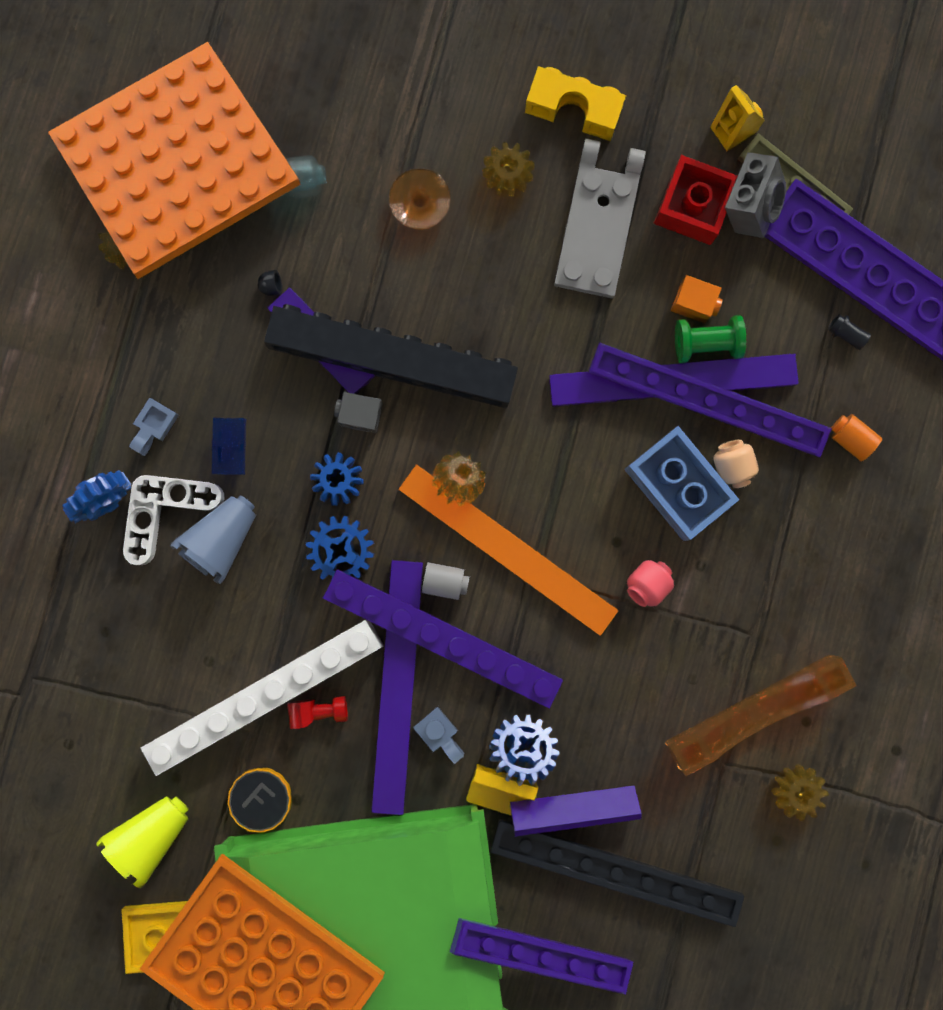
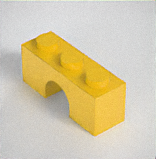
(553, 90)

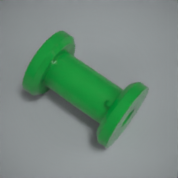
(710, 339)

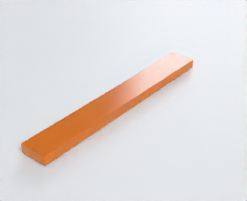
(511, 552)

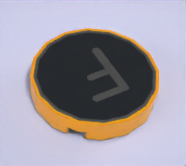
(259, 800)

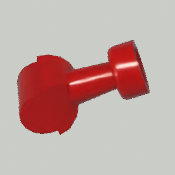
(306, 711)

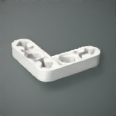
(152, 505)

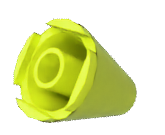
(144, 839)

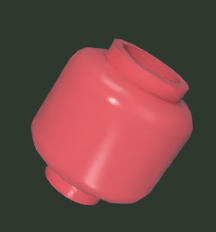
(650, 583)

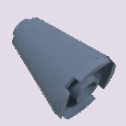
(217, 537)

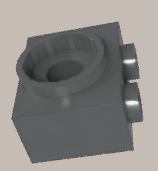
(756, 195)

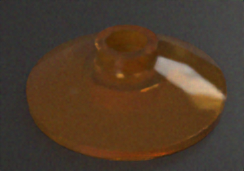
(416, 185)

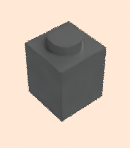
(359, 412)

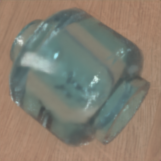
(309, 174)

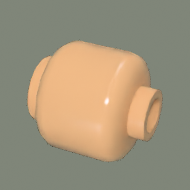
(736, 463)

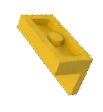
(494, 792)

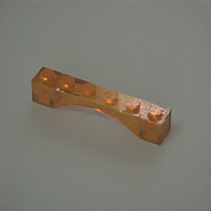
(794, 693)

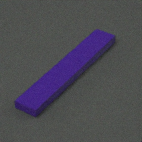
(541, 956)

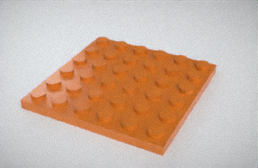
(173, 159)

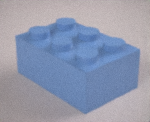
(681, 484)

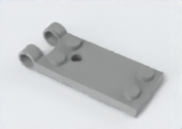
(596, 233)

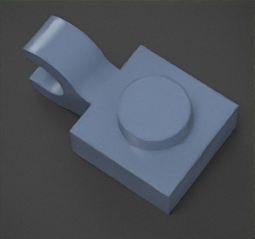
(153, 422)
(438, 731)

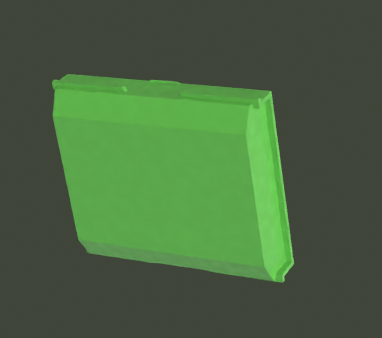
(392, 896)

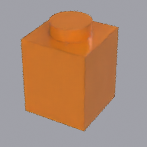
(697, 299)

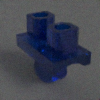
(228, 446)

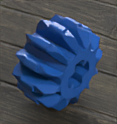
(331, 470)

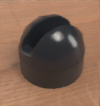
(270, 283)

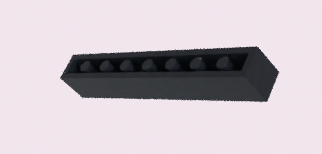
(390, 356)

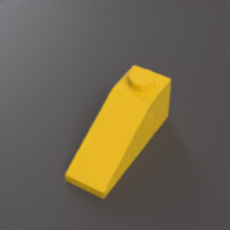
(737, 119)

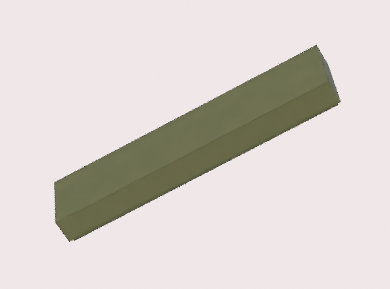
(793, 171)

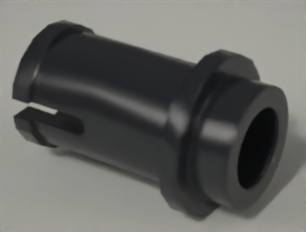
(848, 331)

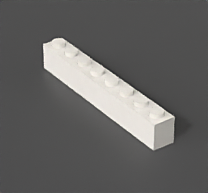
(262, 697)

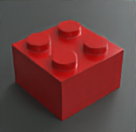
(696, 200)

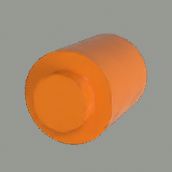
(855, 437)

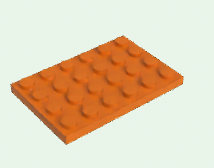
(255, 951)

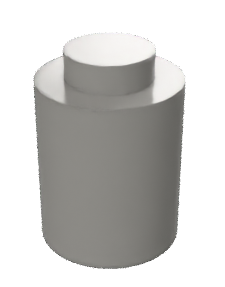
(444, 581)

